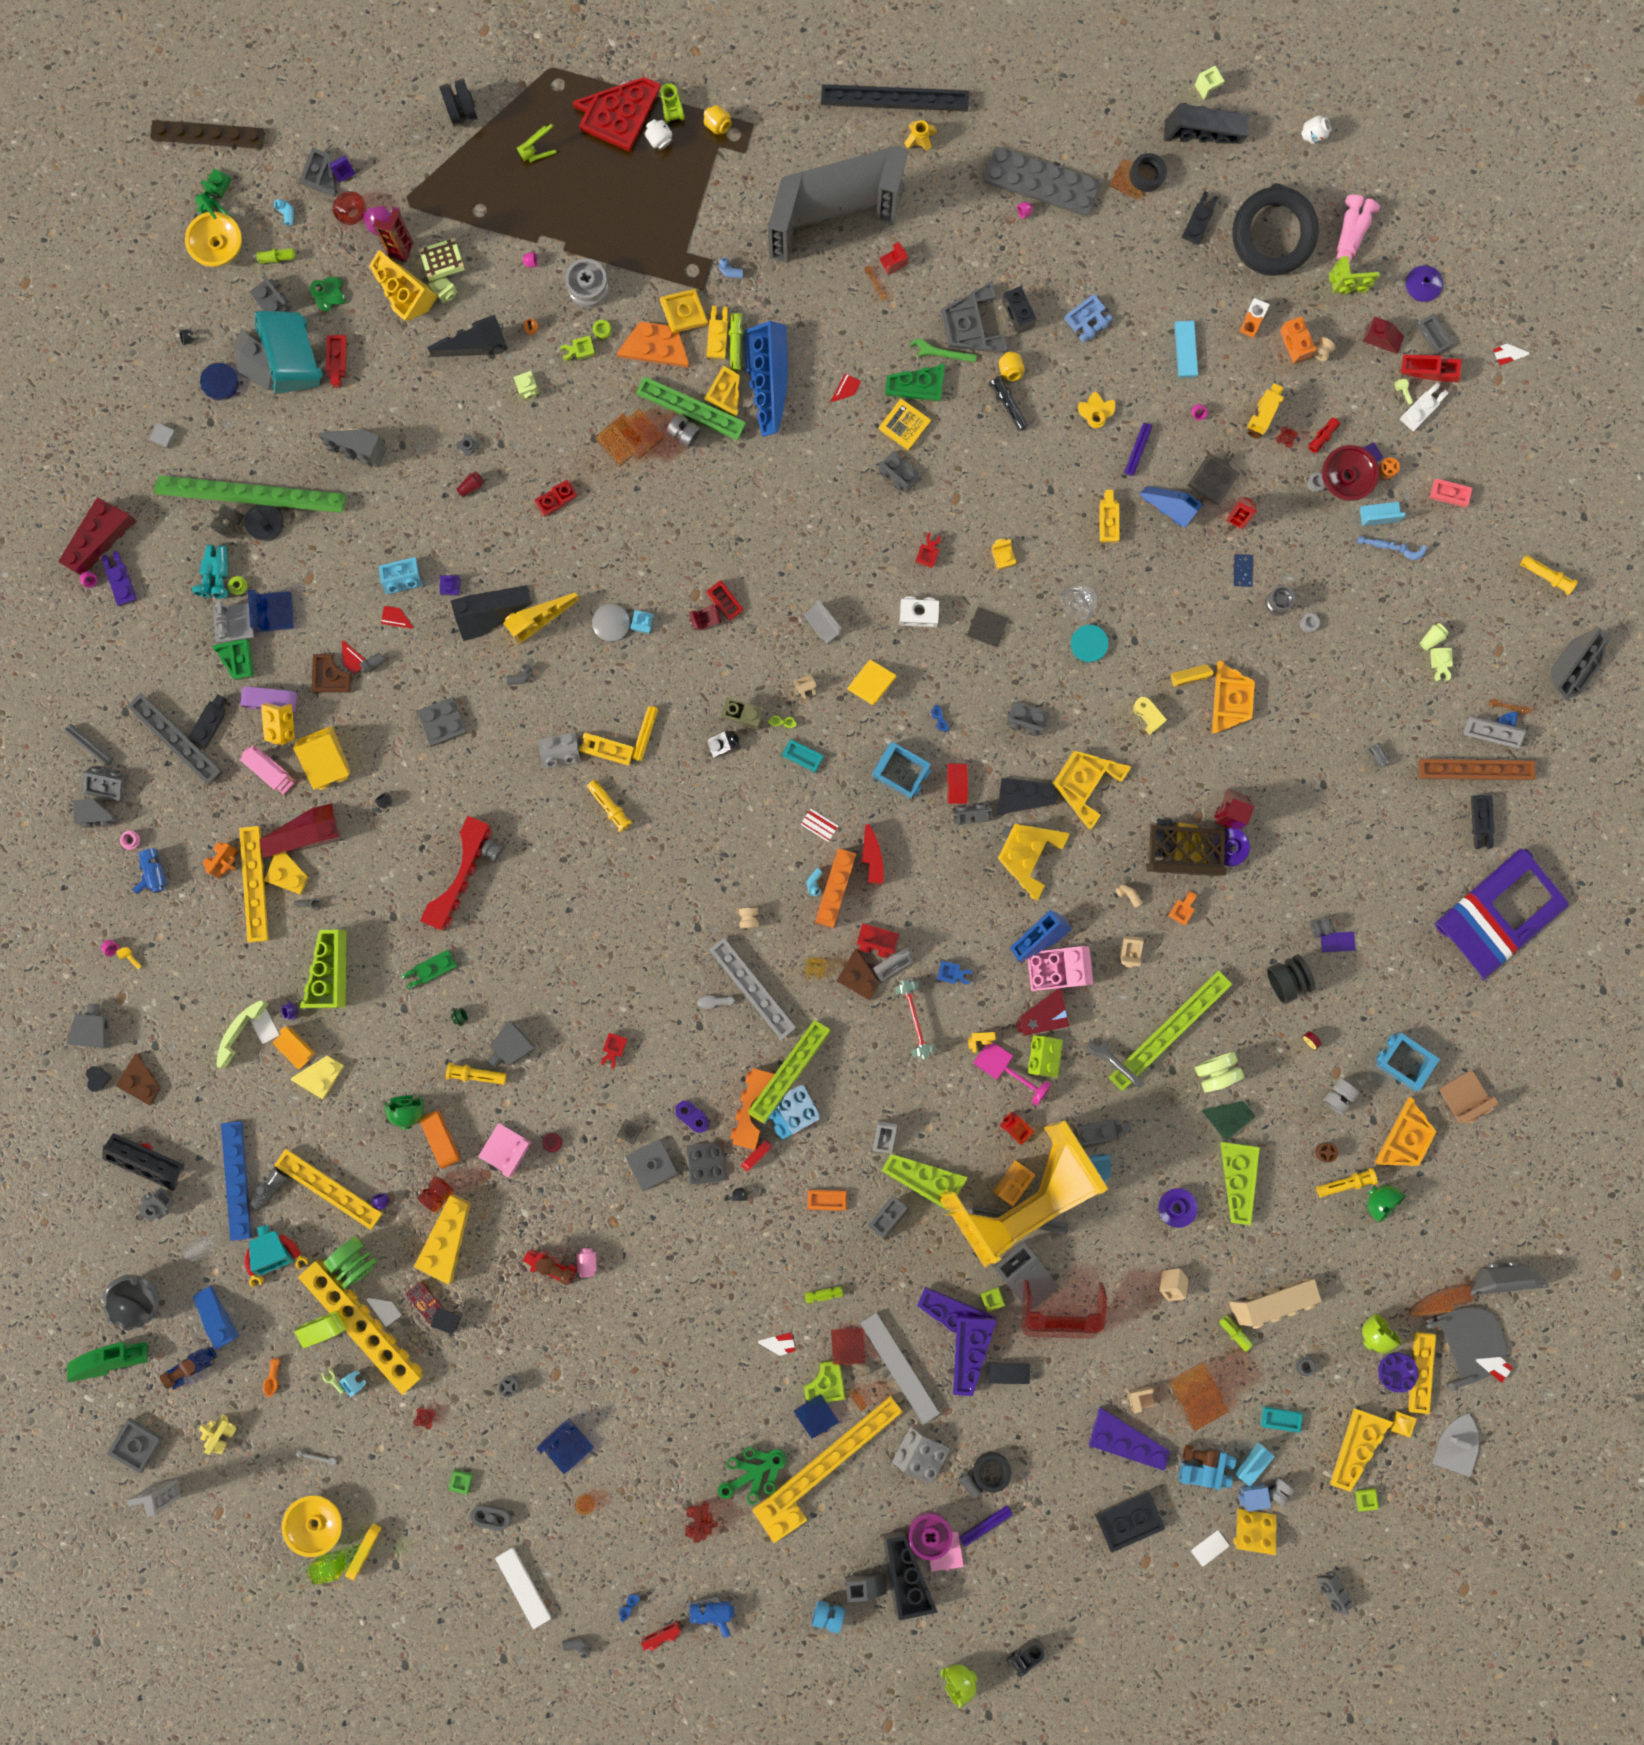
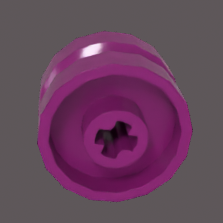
(933, 1547)

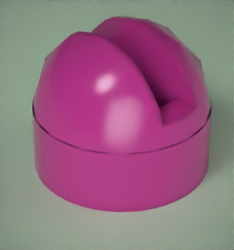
(1024, 209)
(530, 260)
(1199, 415)
(88, 584)
(109, 951)

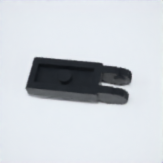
(1199, 220)
(1482, 820)

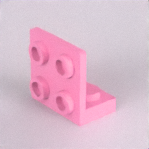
(505, 1150)

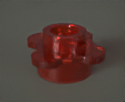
(1285, 431)
(419, 1421)

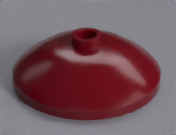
(1355, 463)

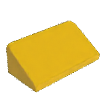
(1191, 675)

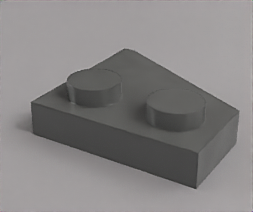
(318, 173)

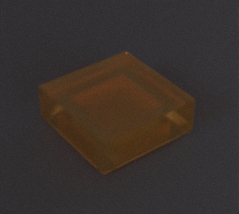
(858, 1399)

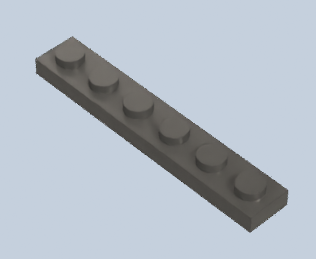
(175, 739)

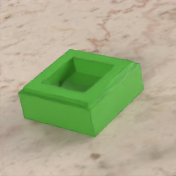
(460, 1482)

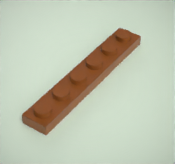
(1476, 769)

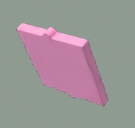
(951, 1559)

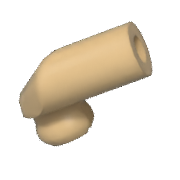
(1130, 892)

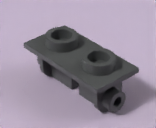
(965, 813)
(1340, 1600)

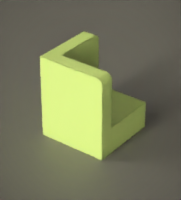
(1208, 81)

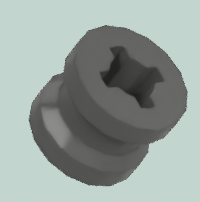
(492, 850)
(1320, 927)
(506, 1388)

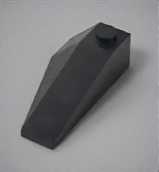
(481, 339)
(484, 611)

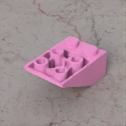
(1060, 968)

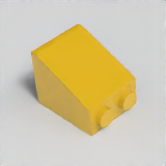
(322, 758)

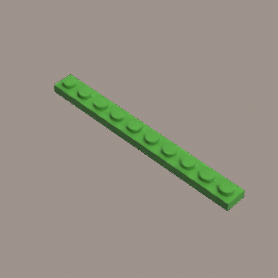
(250, 494)

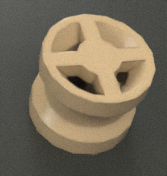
(1323, 349)

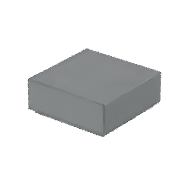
(162, 435)

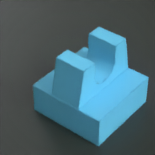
(642, 622)
(350, 1384)

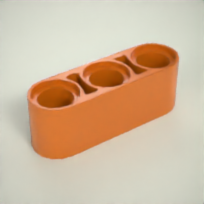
(439, 1139)

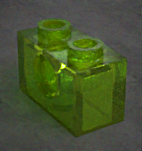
(327, 1568)

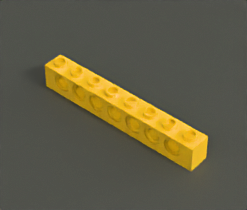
(388, 1367)

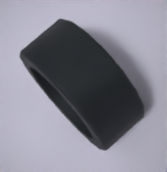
(1154, 161)
(977, 1472)

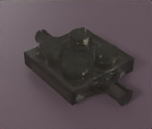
(1214, 478)

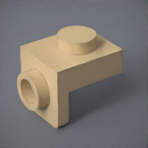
(1131, 951)

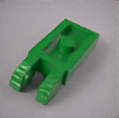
(431, 969)

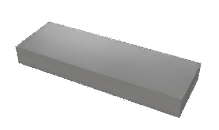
(1494, 732)

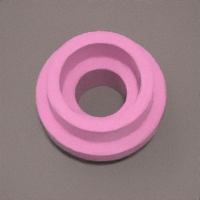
(124, 840)

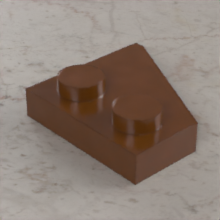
(858, 976)
(138, 1081)

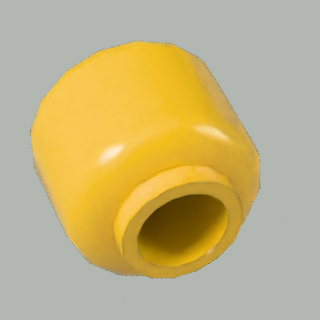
(717, 119)
(1011, 366)

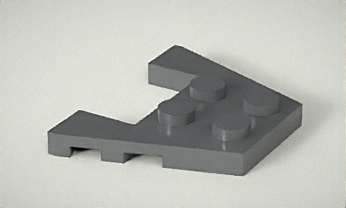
(964, 324)

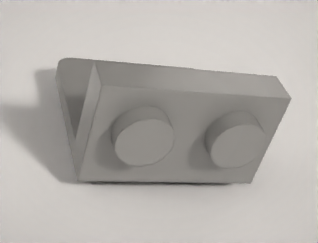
(920, 1456)

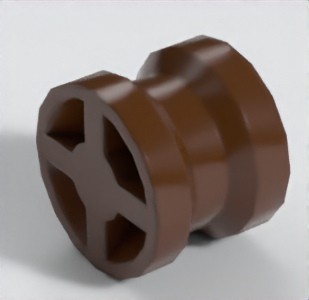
(1331, 1152)

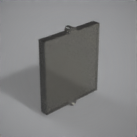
(987, 627)

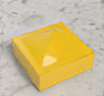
(1403, 1424)

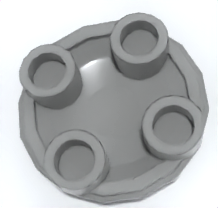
(610, 622)

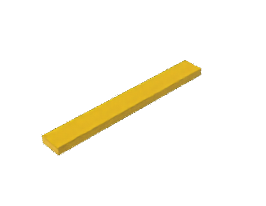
(834, 1455)

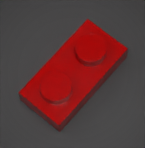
(667, 1633)

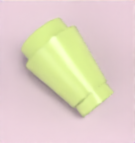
(1434, 636)

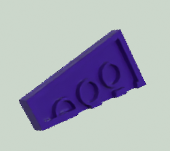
(947, 1308)
(972, 1341)

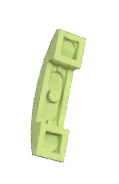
(225, 1053)

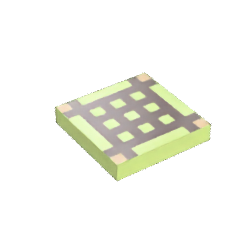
(441, 259)

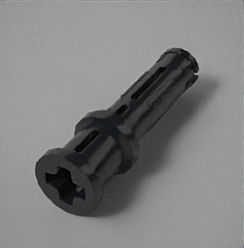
(1004, 396)

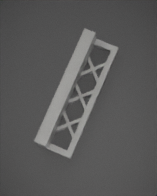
(157, 1496)

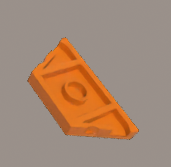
(654, 344)

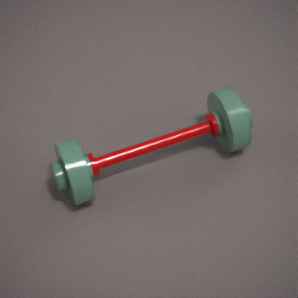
(907, 987)

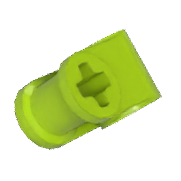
(672, 105)

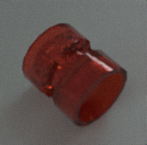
(437, 1192)

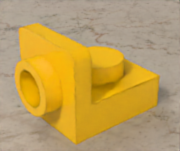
(1003, 553)
(984, 1038)

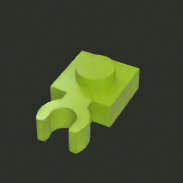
(581, 348)

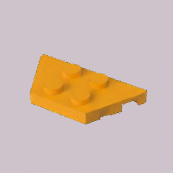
(1231, 698)
(1408, 1138)

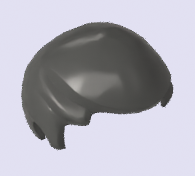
(130, 1301)

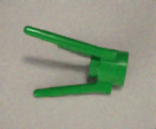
(207, 204)

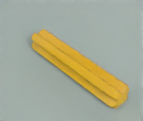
(645, 732)

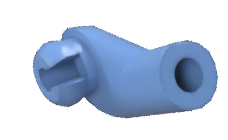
(728, 270)

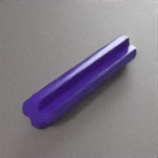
(1138, 449)
(986, 1525)

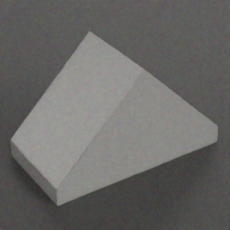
(884, 1137)

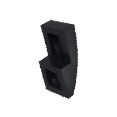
(1008, 1373)

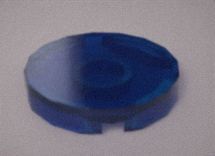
(219, 381)

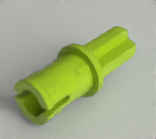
(276, 255)
(1236, 1333)

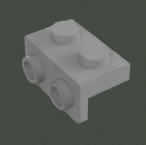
(559, 750)

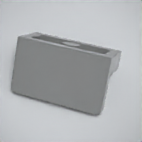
(823, 622)

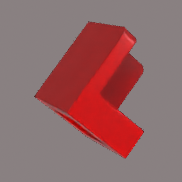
(895, 259)

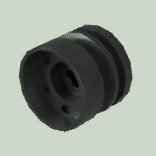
(1292, 979)

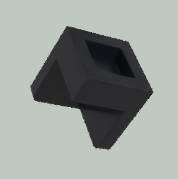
(446, 1320)

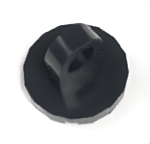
(264, 522)

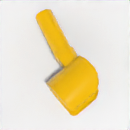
(126, 953)

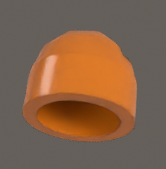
(534, 325)

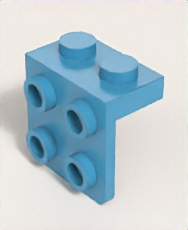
(794, 1112)

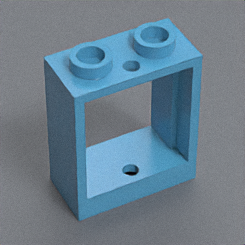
(892, 747)
(1424, 1070)

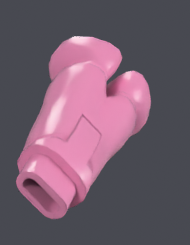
(1355, 225)

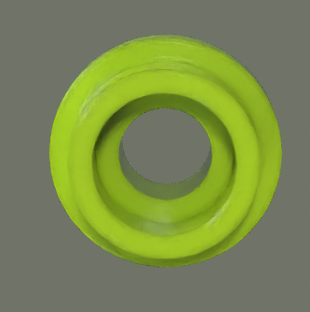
(241, 589)

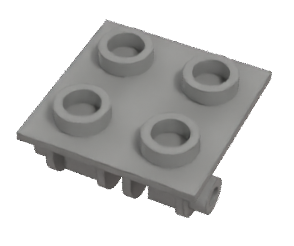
(231, 622)

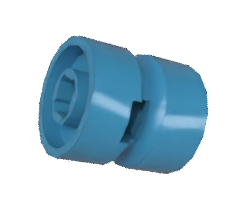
(821, 1613)

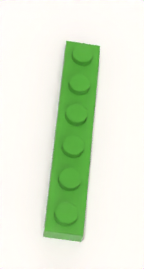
(690, 408)

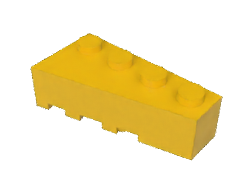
(444, 1243)

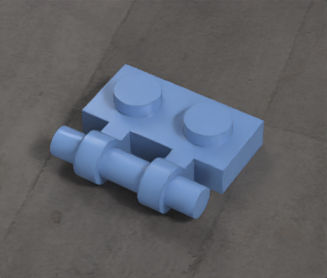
(1086, 312)

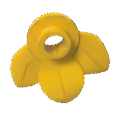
(1096, 408)

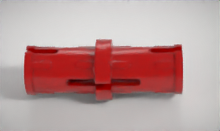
(1324, 435)

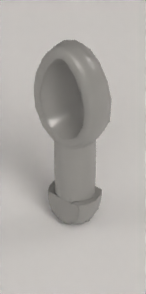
(710, 1001)

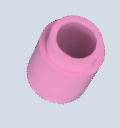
(586, 1262)

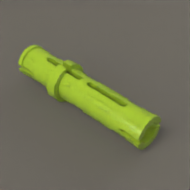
(736, 342)

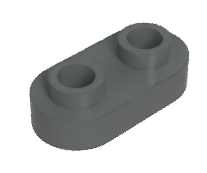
(491, 1517)

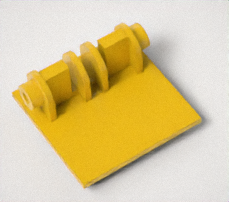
(1256, 1532)

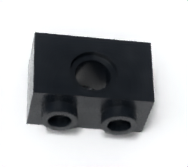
(1019, 309)

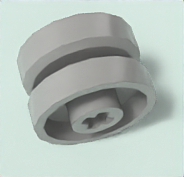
(587, 283)

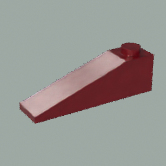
(307, 830)

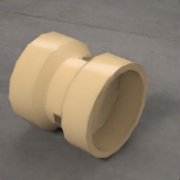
(748, 918)

